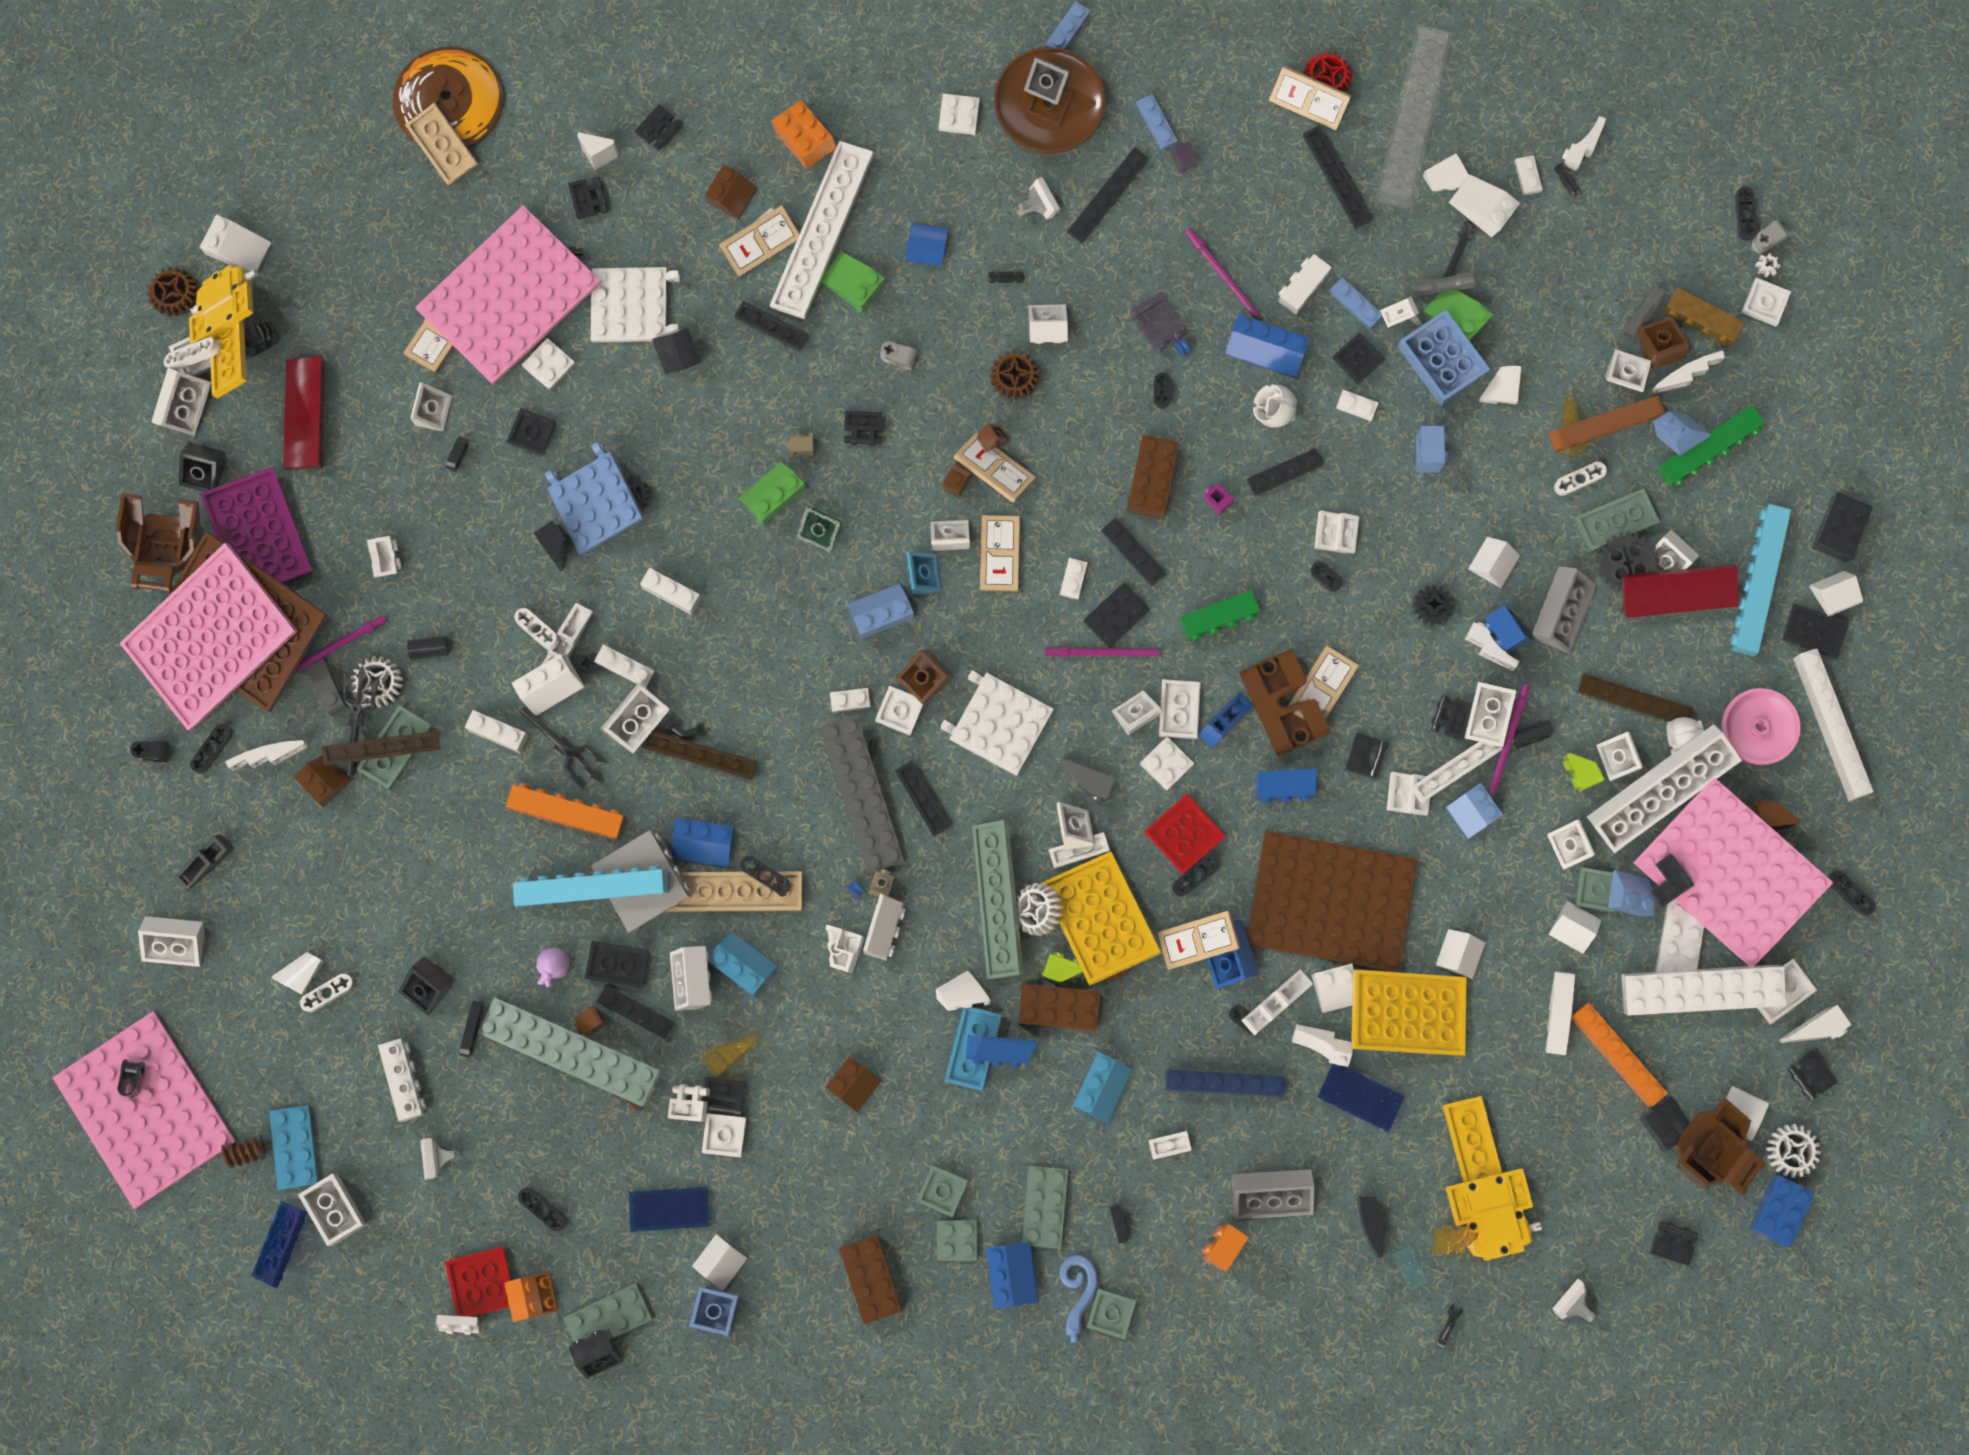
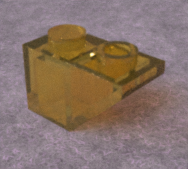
(1452, 1241)

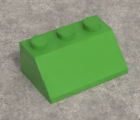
(772, 493)

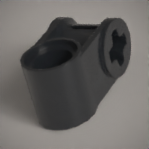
(153, 751)
(131, 1076)

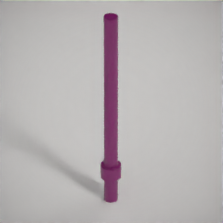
(1200, 246)
(368, 628)
(1064, 651)
(1520, 704)

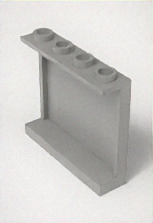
(643, 853)

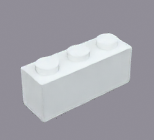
(1304, 284)
(670, 591)
(496, 731)

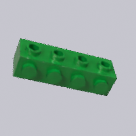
(1219, 615)

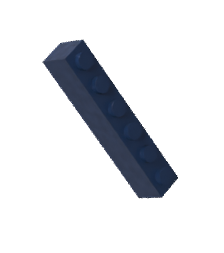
(1224, 1083)

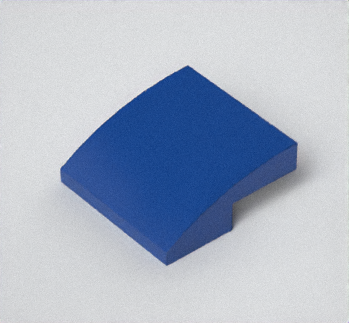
(926, 244)

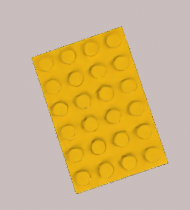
(1102, 919)
(1408, 1012)

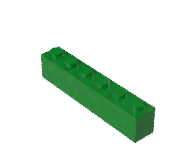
(1720, 442)

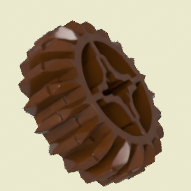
(166, 305)
(1022, 374)

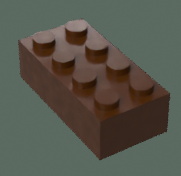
(1152, 477)
(1059, 1008)
(870, 1279)

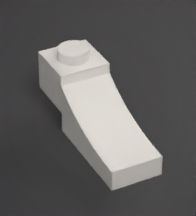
(1584, 148)
(1480, 636)
(1323, 1041)

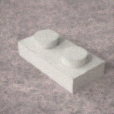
(1528, 175)
(1357, 405)
(1073, 578)
(850, 700)
(1169, 1145)

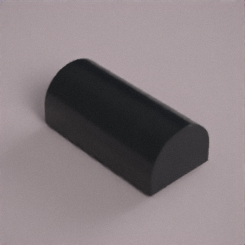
(427, 647)
(1533, 734)

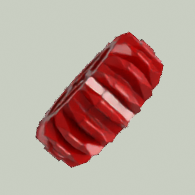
(1339, 68)

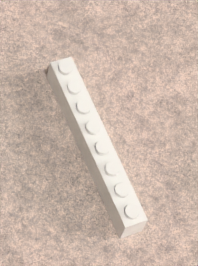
(1833, 725)

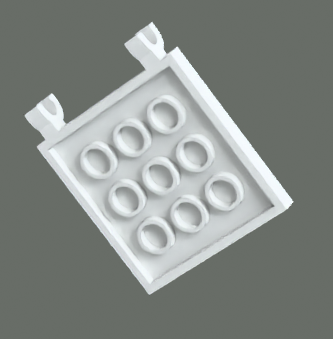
(630, 304)
(999, 723)

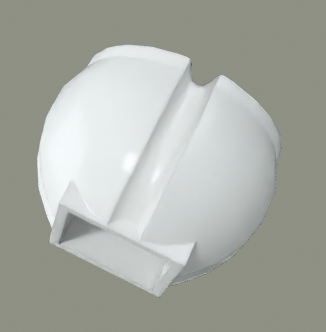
(1275, 406)
(1682, 731)

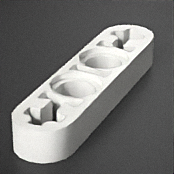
(192, 354)

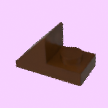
(991, 436)

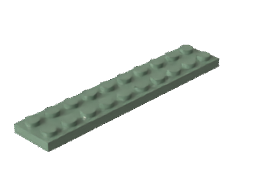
(570, 1052)

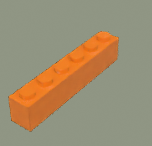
(565, 812)
(1618, 1055)

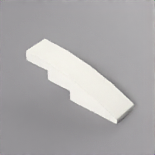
(1683, 376)
(570, 631)
(274, 753)
(1277, 1002)
(1560, 1013)

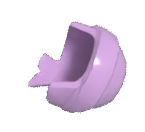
(552, 964)

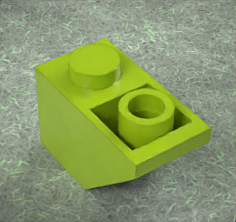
(1584, 771)
(1060, 969)

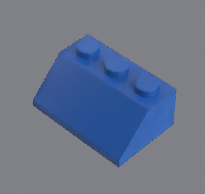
(1285, 785)
(702, 842)
(1234, 965)
(999, 1050)
(1012, 1275)

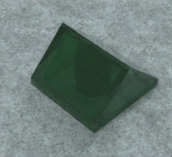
(819, 529)

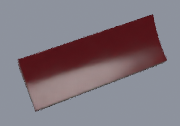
(304, 413)
(1680, 591)

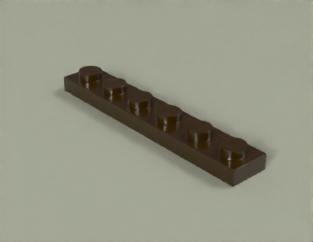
(1632, 699)
(381, 747)
(700, 755)

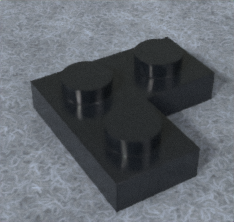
(1676, 881)

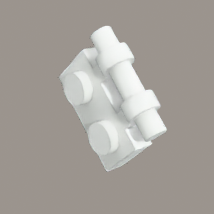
(688, 1109)
(458, 1324)

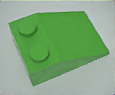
(853, 281)
(1465, 311)

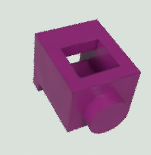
(1217, 491)

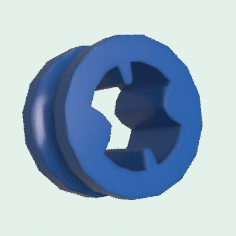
(1182, 347)
(855, 889)

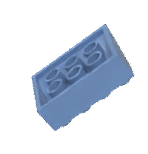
(1443, 357)

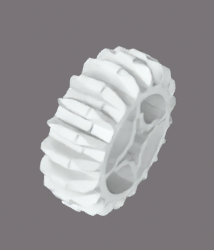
(390, 669)
(1044, 913)
(1788, 1144)

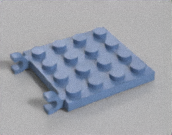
(594, 501)

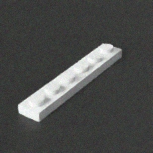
(1454, 770)

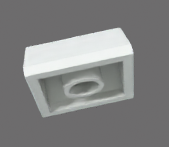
(598, 149)
(1628, 370)
(430, 407)
(950, 535)
(1494, 561)
(1837, 592)
(1136, 712)
(1619, 756)
(1074, 826)
(1571, 844)
(1575, 927)
(1460, 953)
(719, 1262)

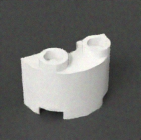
(384, 556)

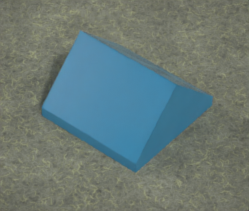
(923, 573)

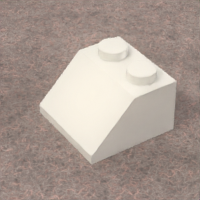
(1048, 323)
(1673, 553)
(1334, 988)

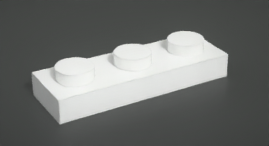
(624, 666)
(1062, 857)

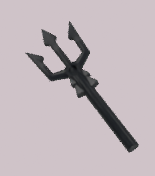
(1465, 234)
(357, 708)
(566, 749)

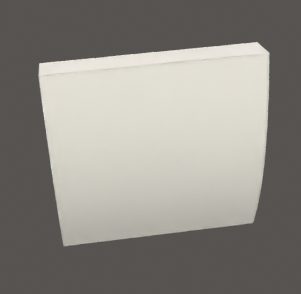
(1336, 532)
(1401, 796)
(1751, 1106)

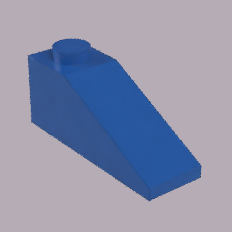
(1225, 720)

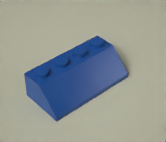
(1267, 346)

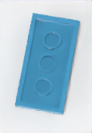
(962, 1070)
(293, 1147)

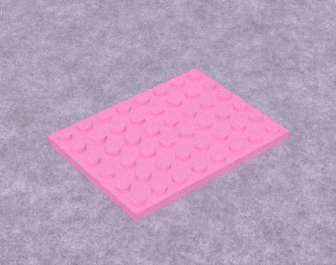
(508, 295)
(208, 636)
(1743, 872)
(161, 1131)

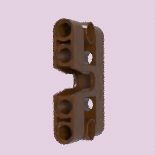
(1280, 722)

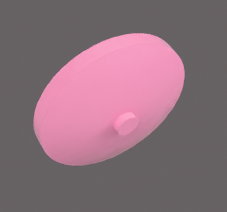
(1761, 726)

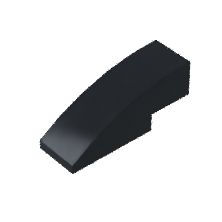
(203, 862)
(1371, 1225)

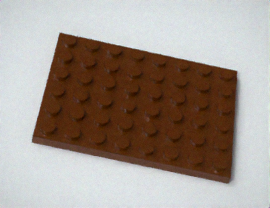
(272, 677)
(1331, 901)

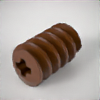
(244, 1153)

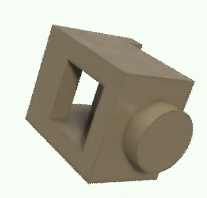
(801, 445)
(876, 889)

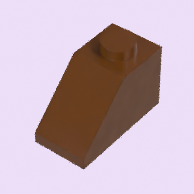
(957, 479)
(589, 1021)

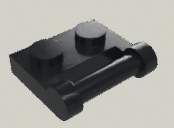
(1360, 755)
(727, 1090)

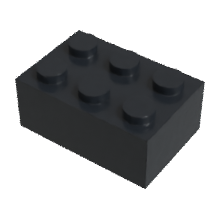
(1842, 527)

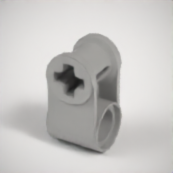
(1771, 236)
(900, 356)

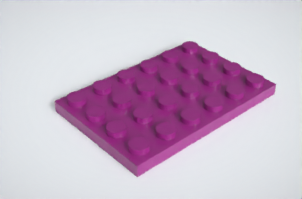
(258, 524)

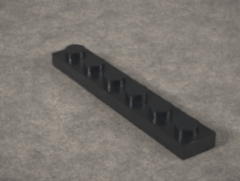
(1337, 177)
(1108, 195)

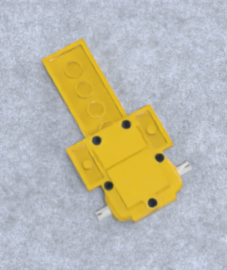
(220, 314)
(1487, 1198)

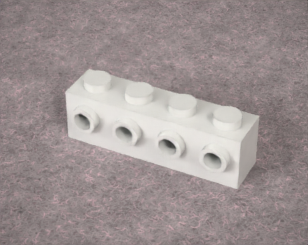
(401, 1079)

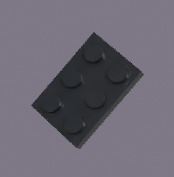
(1116, 615)
(1815, 630)
(617, 964)

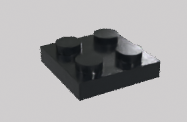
(1358, 358)
(531, 432)

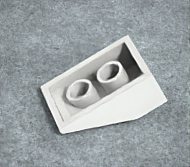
(1484, 204)
(234, 244)
(1491, 714)
(1826, 1024)

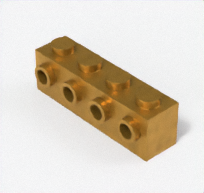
(1703, 317)

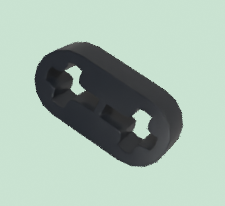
(1157, 390)
(457, 453)
(1323, 579)
(593, 667)
(1238, 1022)
(1119, 1225)

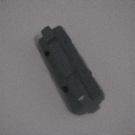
(1567, 180)
(1005, 277)

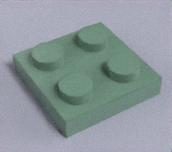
(1594, 889)
(942, 1191)
(957, 1240)
(1111, 1314)

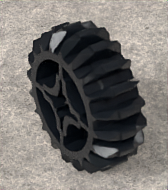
(260, 338)

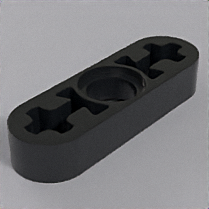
(1741, 221)
(214, 734)
(756, 863)
(1181, 880)
(1859, 892)
(471, 1029)
(534, 1196)

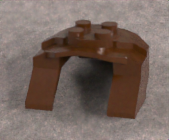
(157, 542)
(1716, 1149)

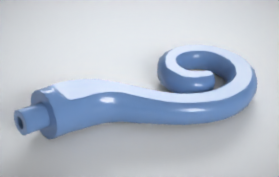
(1073, 1322)

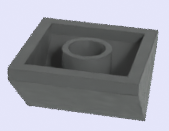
(1047, 80)

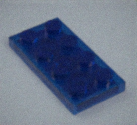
(1360, 1097)
(669, 1209)
(279, 1244)

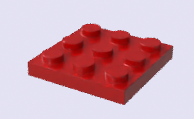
(1184, 834)
(479, 1282)

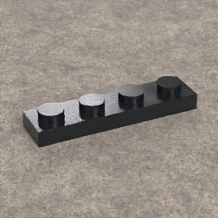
(771, 326)
(1284, 472)
(1133, 552)
(922, 799)
(635, 1011)

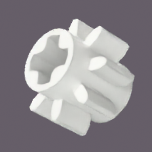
(1763, 269)

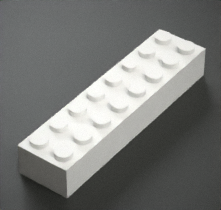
(1664, 788)
(1703, 989)

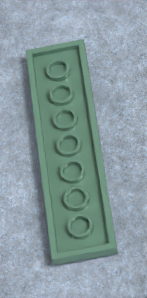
(997, 900)

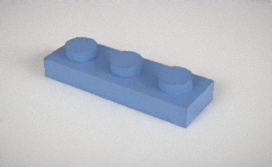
(1068, 26)
(1156, 122)
(1356, 303)

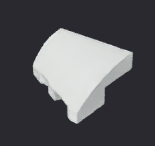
(1446, 174)
(1504, 386)
(844, 948)
(299, 972)
(961, 992)

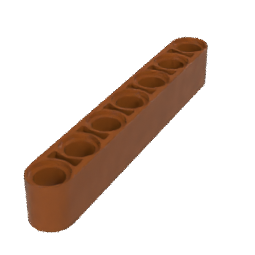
(1606, 423)

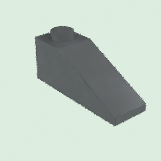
(326, 688)
(1091, 781)

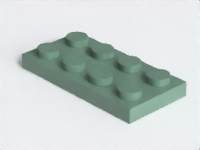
(1625, 514)
(388, 769)
(1045, 1207)
(614, 1313)

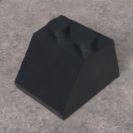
(676, 350)
(200, 467)
(553, 540)
(425, 985)
(1665, 1124)
(595, 1354)

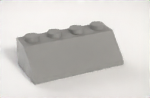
(1564, 609)
(1273, 1194)

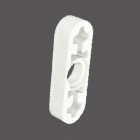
(1590, 468)
(539, 636)
(311, 995)

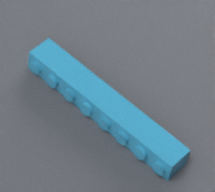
(1760, 580)
(591, 887)

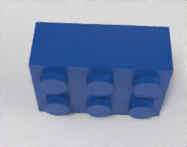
(1507, 629)
(1781, 1211)

